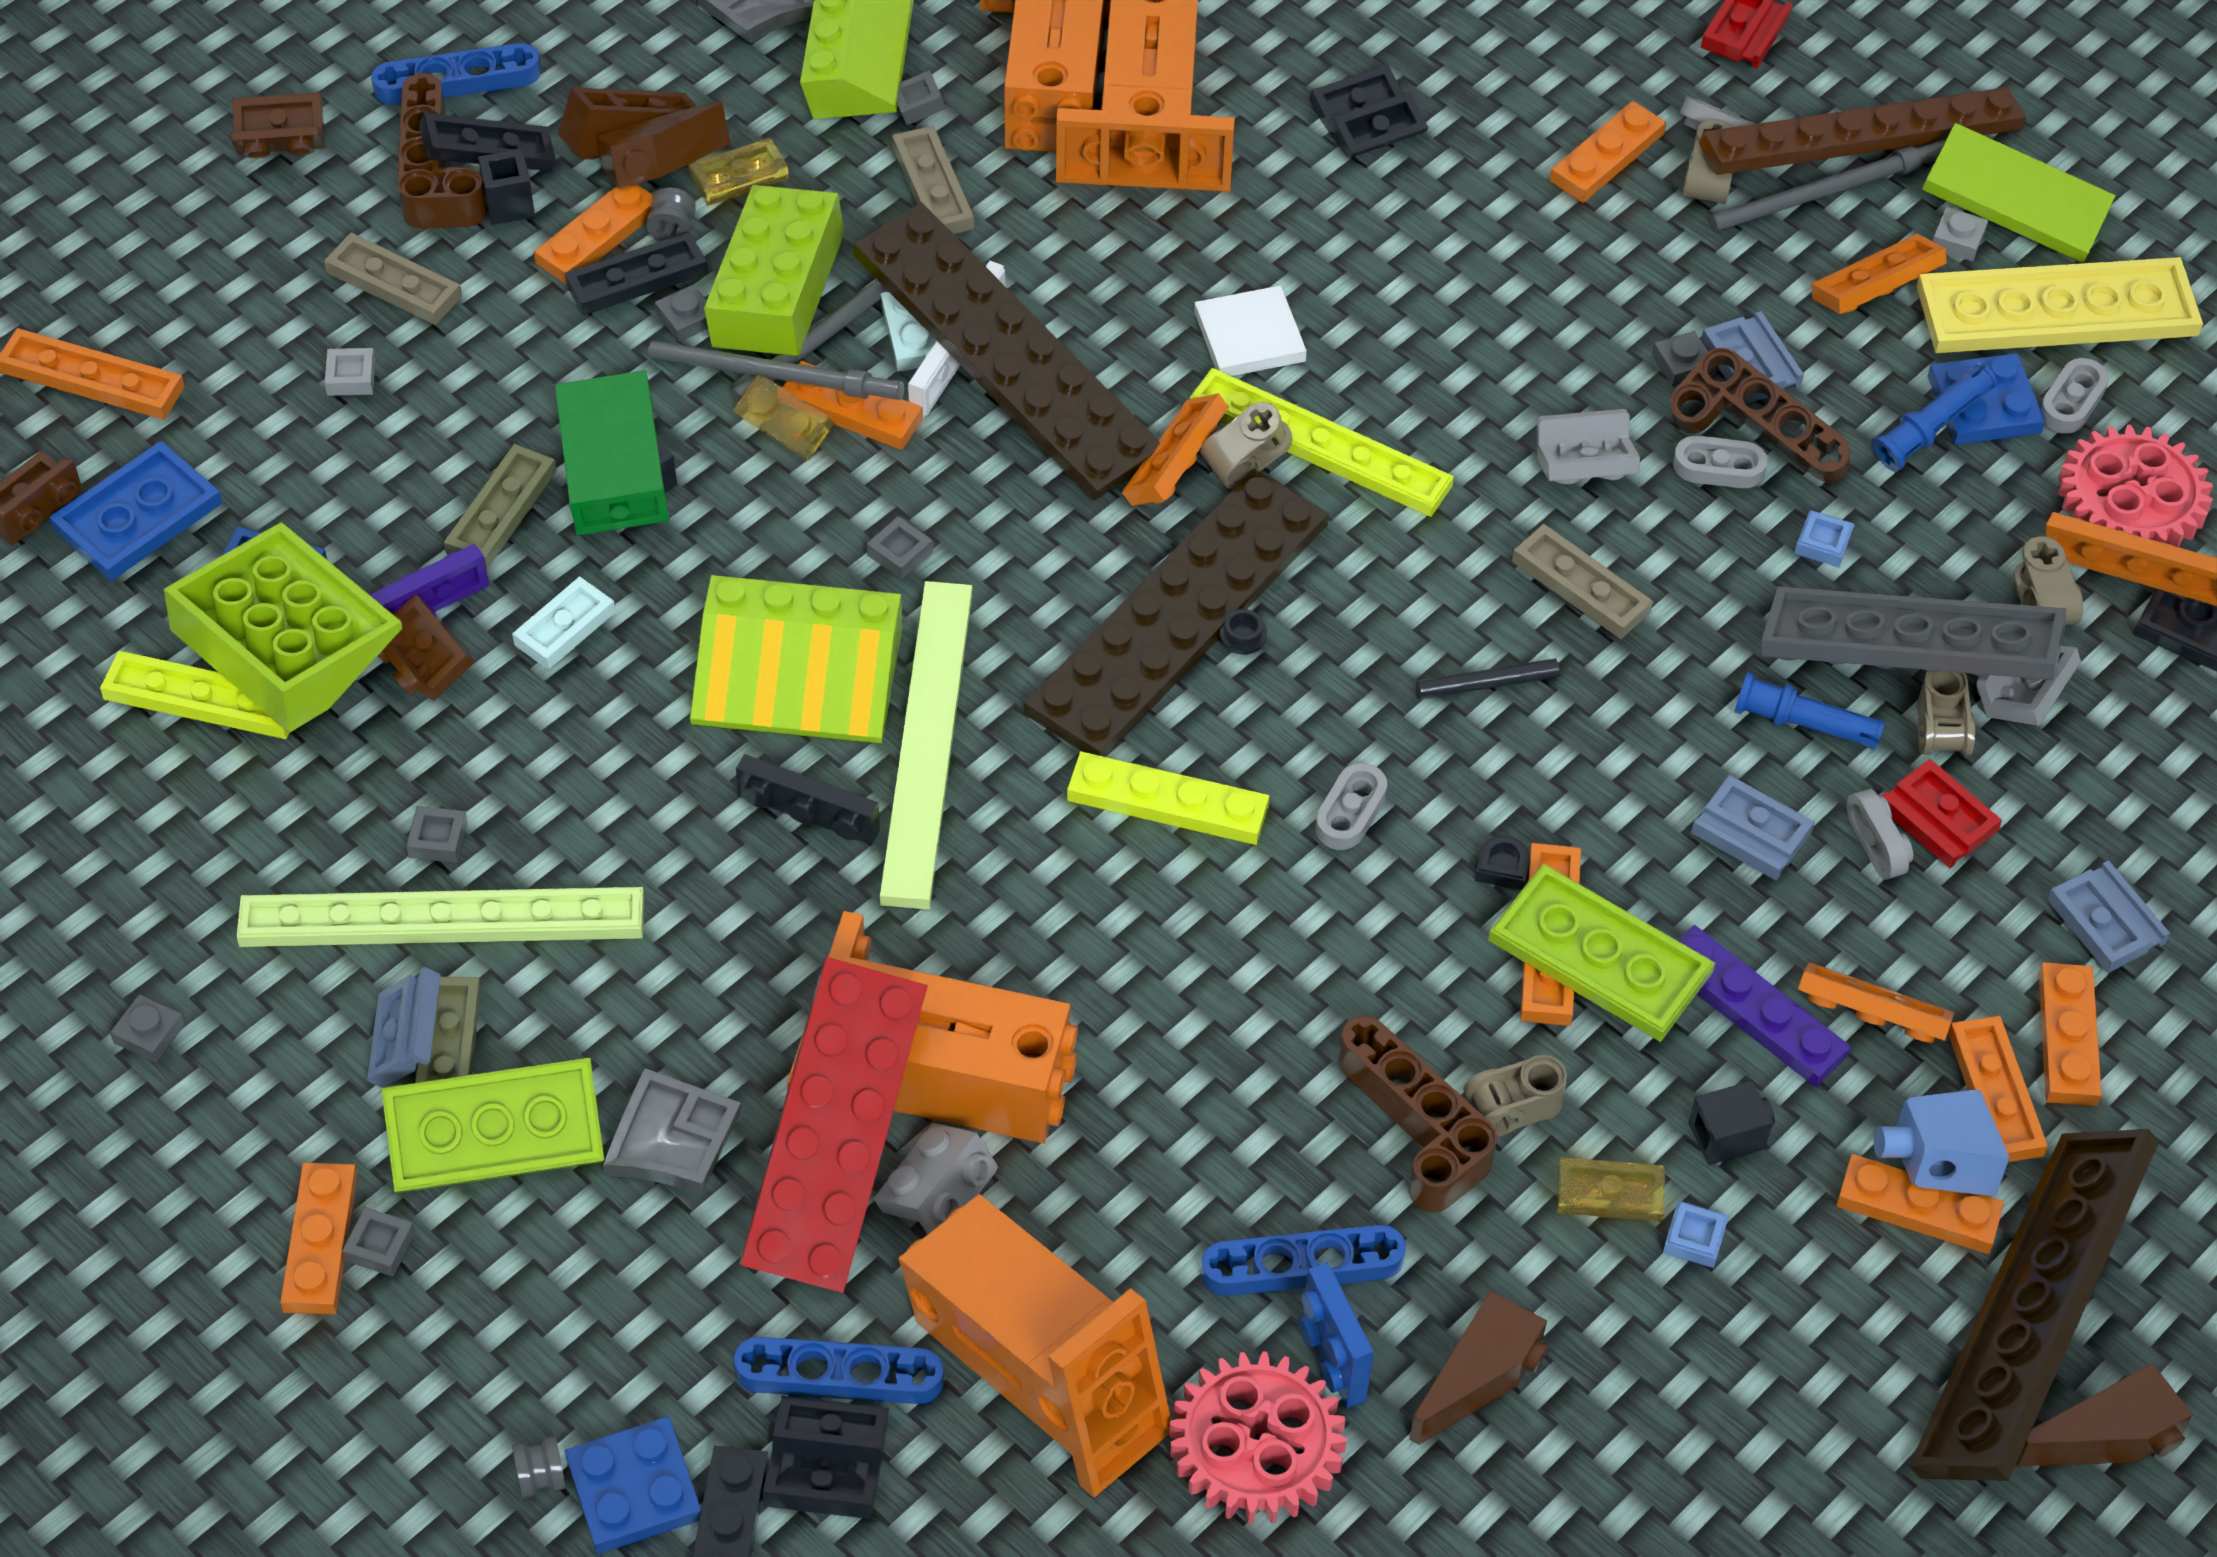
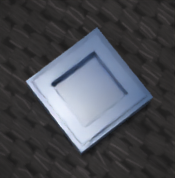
(1824, 538)
(1695, 1234)

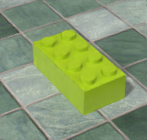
(774, 270)

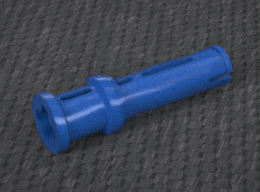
(1920, 428)
(1786, 706)

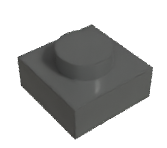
(919, 98)
(683, 313)
(1679, 356)
(899, 547)
(437, 834)
(147, 1028)
(378, 1241)

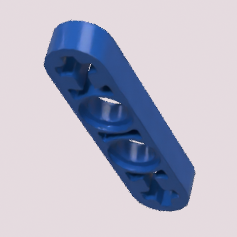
(456, 68)
(1301, 1251)
(840, 1361)

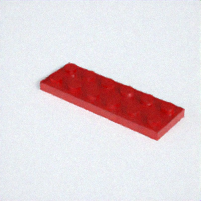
(833, 1125)

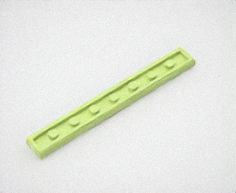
(926, 746)
(440, 916)

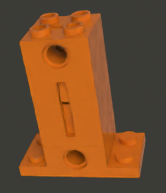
(1049, 65)
(1146, 117)
(977, 1050)
(1042, 1338)

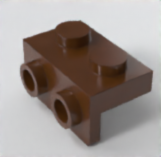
(278, 124)
(35, 494)
(425, 651)

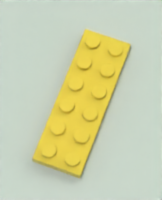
(2058, 305)

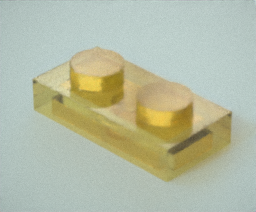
(737, 170)
(783, 416)
(1610, 1189)

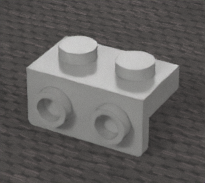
(1586, 446)
(2024, 699)
(937, 1176)

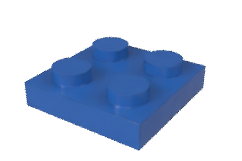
(2000, 413)
(1336, 1333)
(633, 1485)

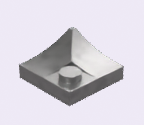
(758, 17)
(671, 1133)

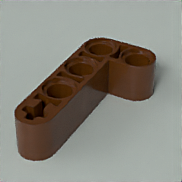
(428, 190)
(1765, 421)
(1373, 1057)

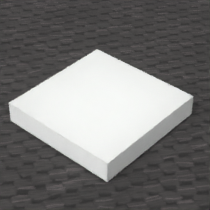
(1250, 331)

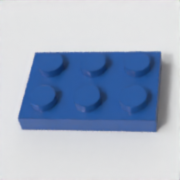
(135, 510)

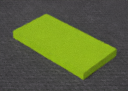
(2019, 192)
(1601, 952)
(492, 1125)

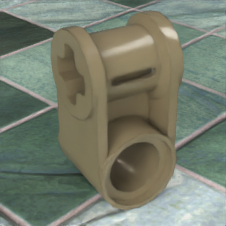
(1700, 177)
(1246, 444)
(2047, 579)
(1945, 714)
(1508, 1094)

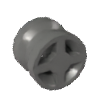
(670, 213)
(538, 1466)

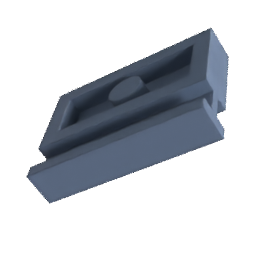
(1759, 346)
(1752, 827)
(2108, 916)
(403, 1027)

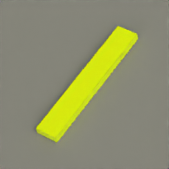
(1338, 447)

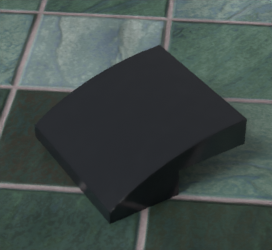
(1367, 111)
(826, 1457)

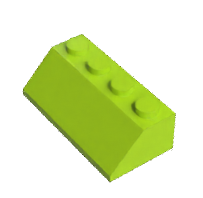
(855, 56)

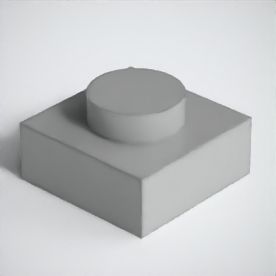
(1960, 233)
(350, 371)

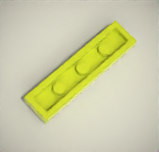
(184, 693)
(1168, 798)

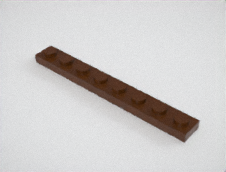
(1859, 130)

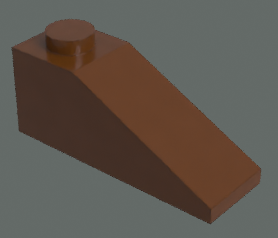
(600, 110)
(662, 144)
(1483, 1366)
(2113, 1426)

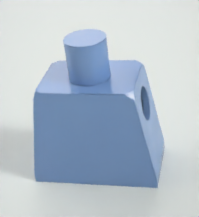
(1947, 1143)

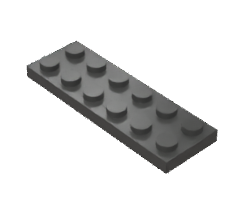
(1914, 633)

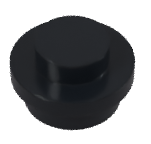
(1243, 632)

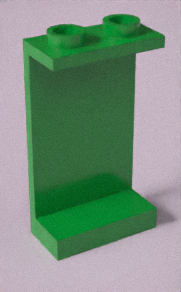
(611, 453)

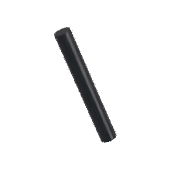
(1487, 679)

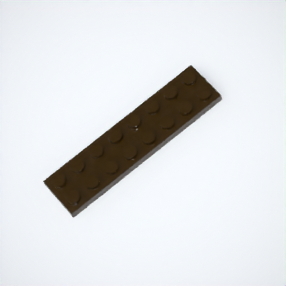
(1007, 350)
(1175, 615)
(2034, 1306)

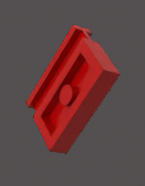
(1746, 29)
(1941, 813)

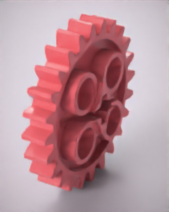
(2136, 485)
(1240, 1477)

